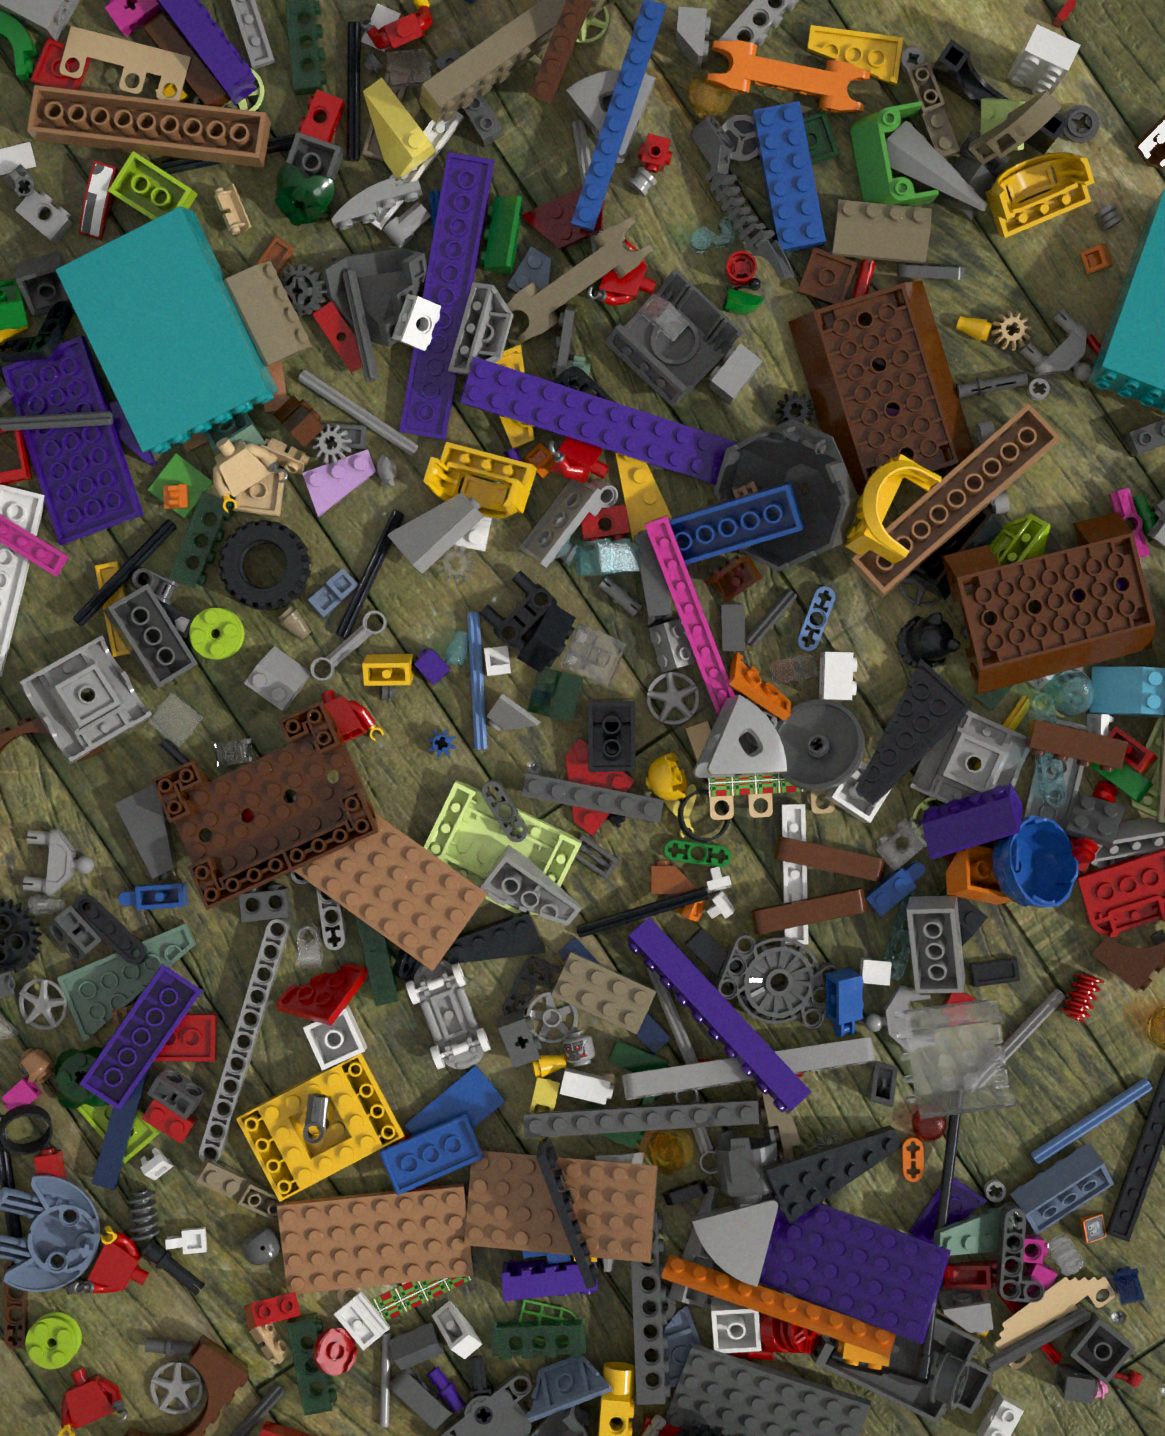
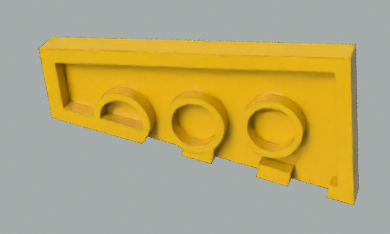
(865, 50)
(517, 432)

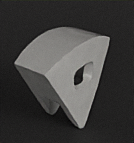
(592, 98)
(741, 744)
(738, 1237)

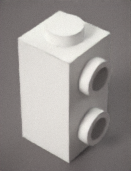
(586, 1086)

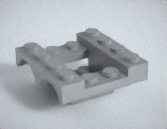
(58, 700)
(997, 748)

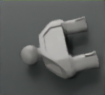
(1066, 354)
(61, 862)
(897, 1002)

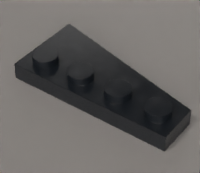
(501, 939)

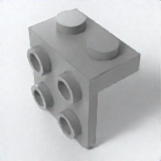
(671, 645)

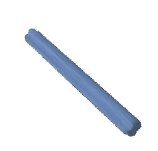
(477, 680)
(1091, 1121)

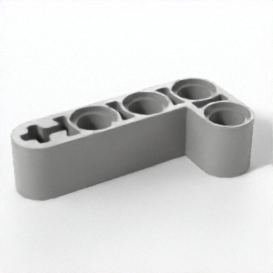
(324, 905)

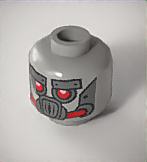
(578, 1049)

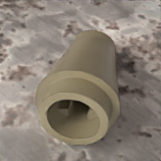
(293, 622)

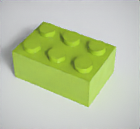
(150, 188)

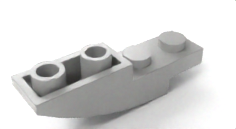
(365, 204)

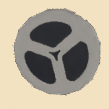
(742, 135)

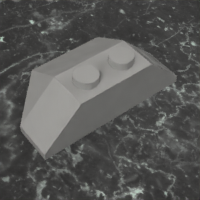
(482, 328)
(1132, 840)

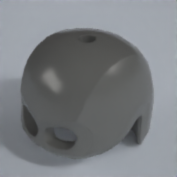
(261, 1237)

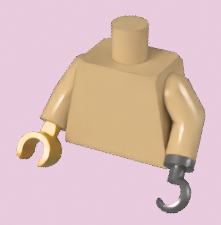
(241, 467)

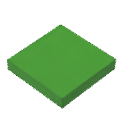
(182, 472)

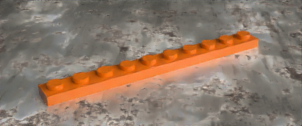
(779, 1305)

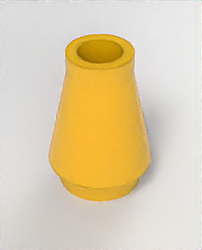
(974, 327)
(548, 1064)

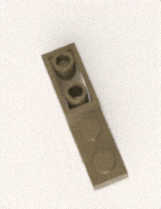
(932, 114)
(1018, 127)
(786, 1131)
(239, 1187)

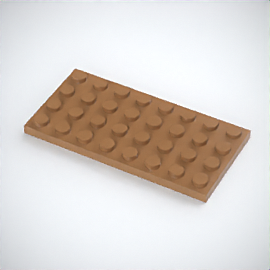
(399, 891)
(515, 1210)
(374, 1239)

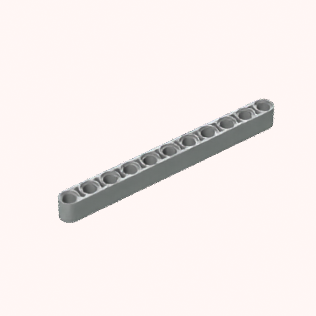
(252, 1030)
(729, 1072)

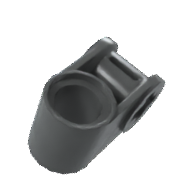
(160, 585)

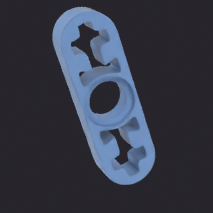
(827, 604)

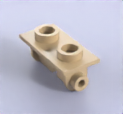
(236, 217)
(291, 461)
(275, 1348)

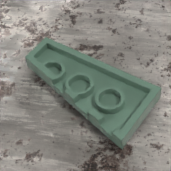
(974, 1235)

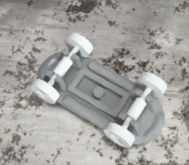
(448, 1015)

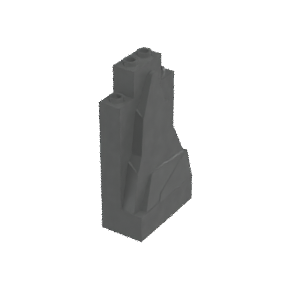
(899, 1380)

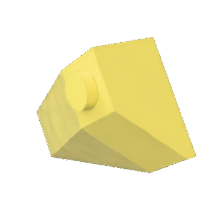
(398, 134)

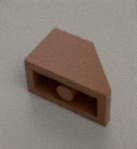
(669, 879)

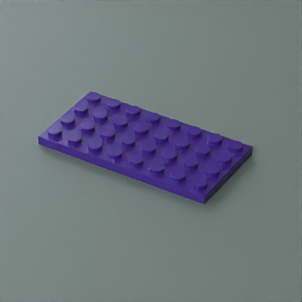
(76, 467)
(857, 1269)

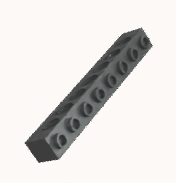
(648, 1392)

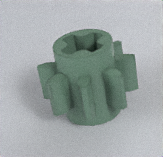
(579, 361)

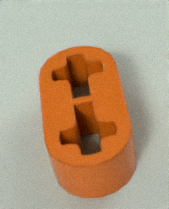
(918, 1158)

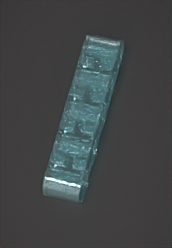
(1045, 762)

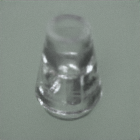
(45, 905)

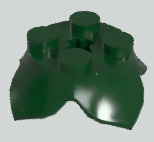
(303, 198)
(67, 1072)

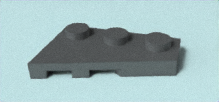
(563, 341)

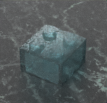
(608, 557)

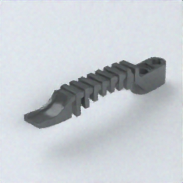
(717, 149)

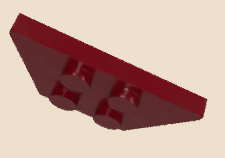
(555, 219)

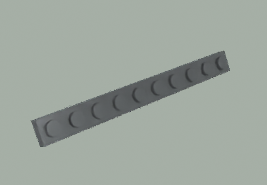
(640, 1118)

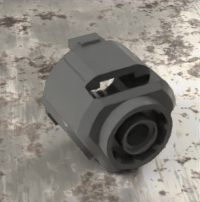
(740, 1166)

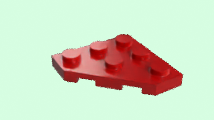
(578, 771)
(324, 996)

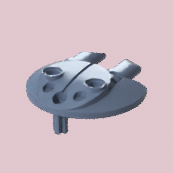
(49, 1234)

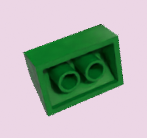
(502, 234)
(11, 306)

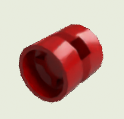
(740, 268)

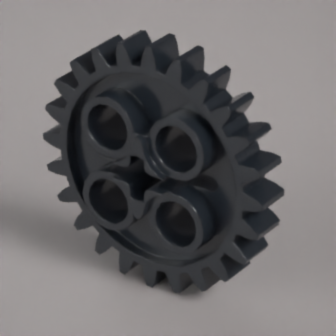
(17, 954)

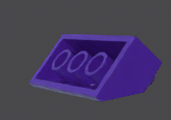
(972, 820)

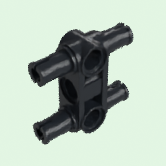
(523, 616)

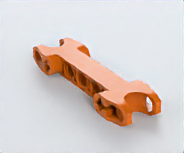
(826, 84)

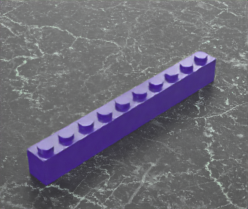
(718, 1016)

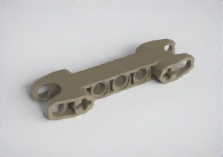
(611, 255)

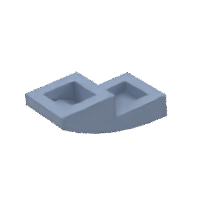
(332, 593)

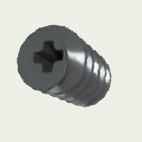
(144, 1214)

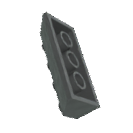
(150, 637)

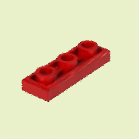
(333, 327)

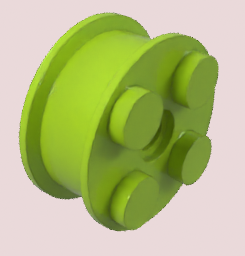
(203, 633)
(46, 1351)

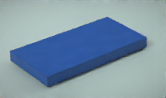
(469, 1094)
(431, 1154)

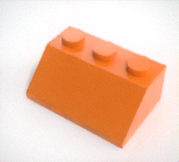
(972, 876)

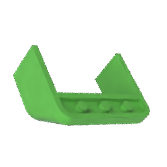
(873, 160)

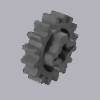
(309, 283)

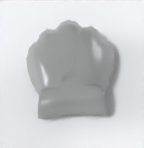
(386, 471)

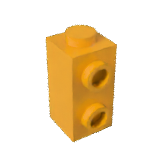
(854, 1355)

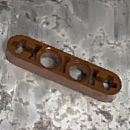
(10, 1302)

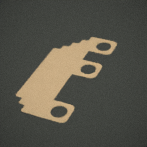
(1055, 1304)

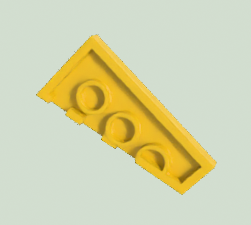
(640, 494)

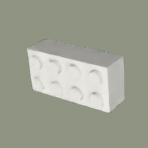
(1043, 60)

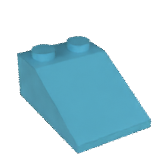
(1129, 691)

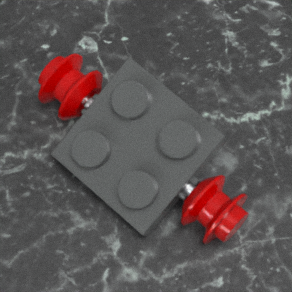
(1095, 821)

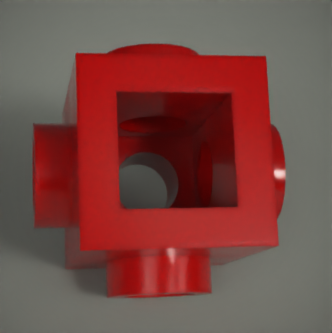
(655, 145)

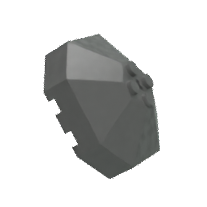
(800, 456)

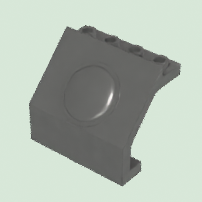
(680, 364)

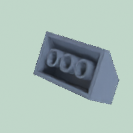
(1062, 1188)

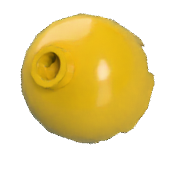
(666, 778)

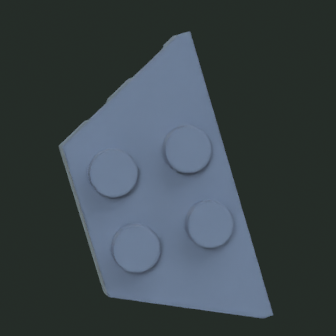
(681, 1335)
(565, 1386)

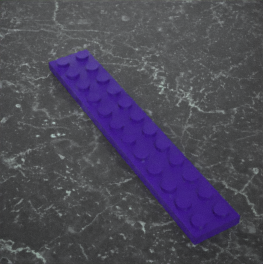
(447, 284)
(594, 420)

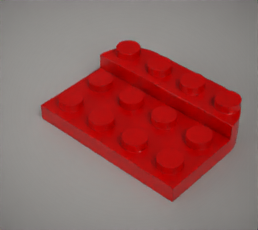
(1125, 893)

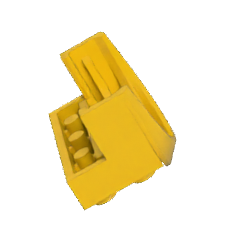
(1035, 176)
(496, 500)
(874, 503)

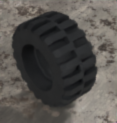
(233, 561)

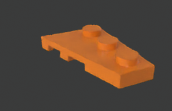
(750, 684)

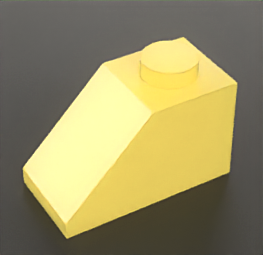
(544, 1095)

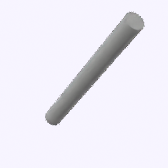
(385, 1380)

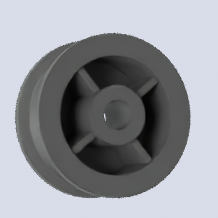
(949, 1380)

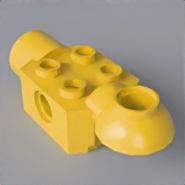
(619, 1402)

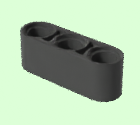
(421, 1398)

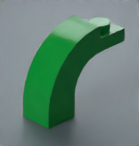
(22, 45)

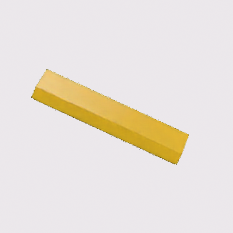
(104, 573)

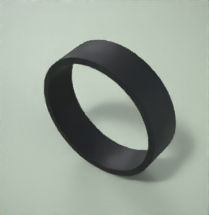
(687, 832)
(27, 1148)

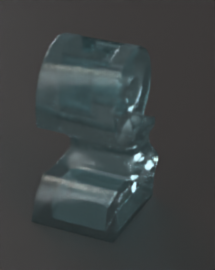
(704, 238)

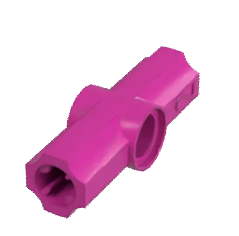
(1124, 504)

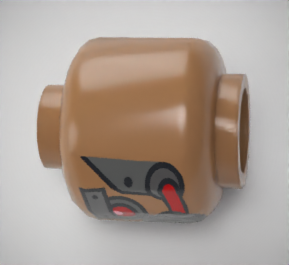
(36, 1065)

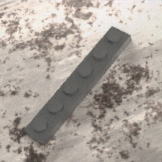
(592, 797)

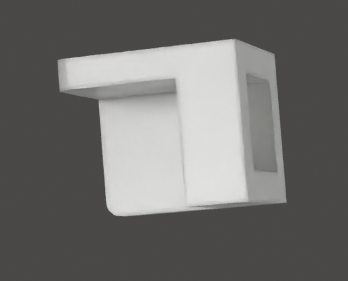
(497, 660)
(875, 971)

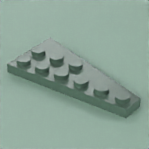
(114, 983)

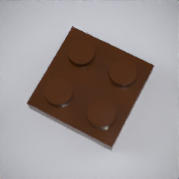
(827, 277)

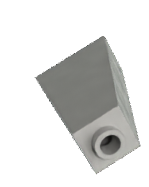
(436, 531)

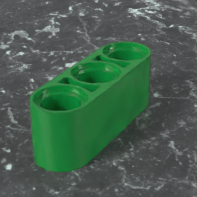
(1127, 780)

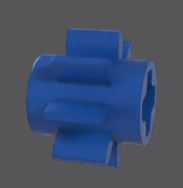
(436, 746)

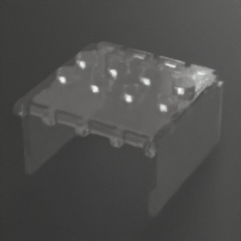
(956, 1058)

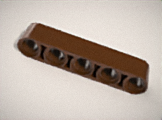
(197, 75)
(829, 859)
(809, 911)

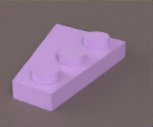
(334, 481)

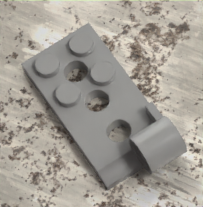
(565, 516)

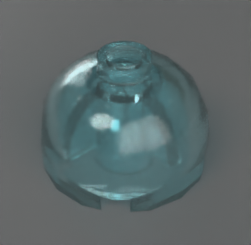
(1071, 692)

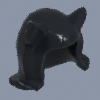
(926, 639)

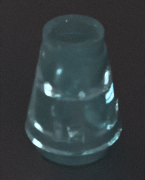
(457, 650)

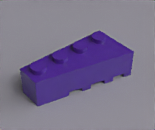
(540, 1279)

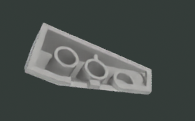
(523, 885)

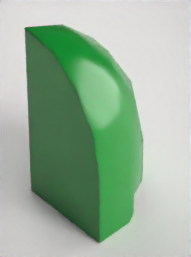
(741, 302)

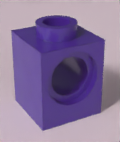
(431, 665)

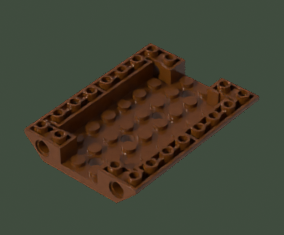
(854, 397)

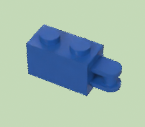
(894, 888)
(156, 896)
(844, 1000)

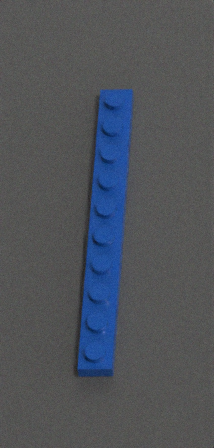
(618, 115)

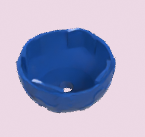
(1035, 864)

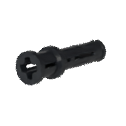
(163, 1260)

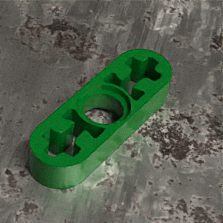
(715, 849)

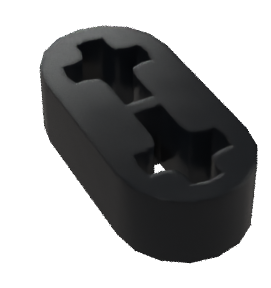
(685, 1192)

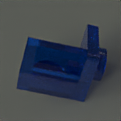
(1128, 1285)

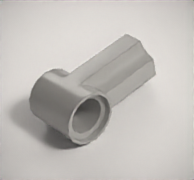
(402, 228)

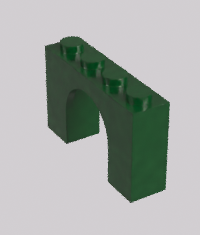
(634, 1060)

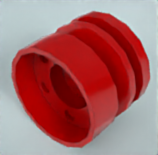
(787, 1337)

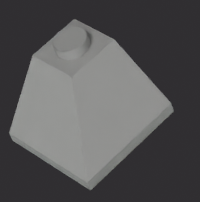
(510, 715)
(967, 1308)

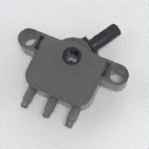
(504, 1406)

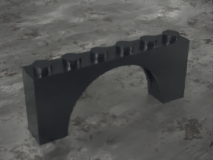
(957, 73)

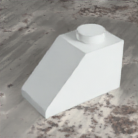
(456, 1330)

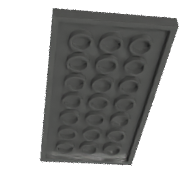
(759, 1400)

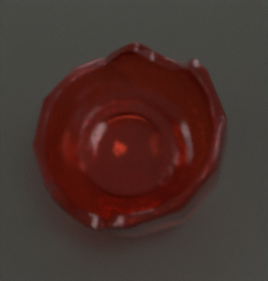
(929, 1128)

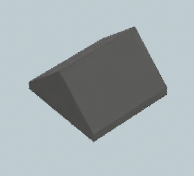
(975, 175)

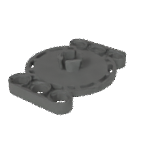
(782, 999)

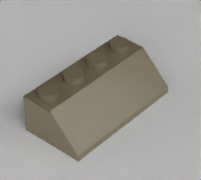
(881, 231)
(267, 313)

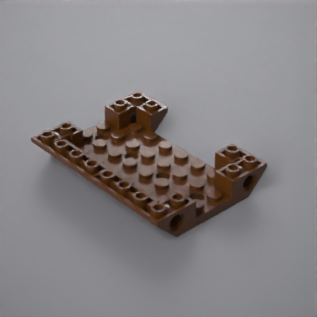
(1062, 631)
(281, 833)

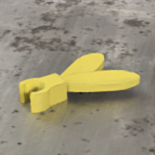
(674, 806)

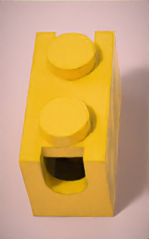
(387, 669)

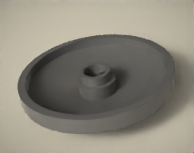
(817, 725)

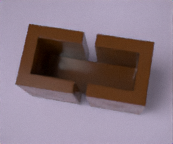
(299, 419)

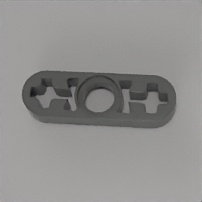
(931, 270)
(514, 812)

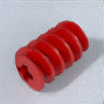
(1081, 997)

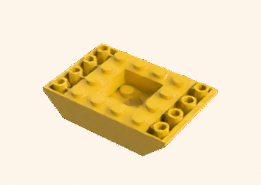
(357, 1127)

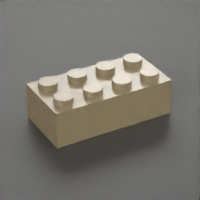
(603, 992)

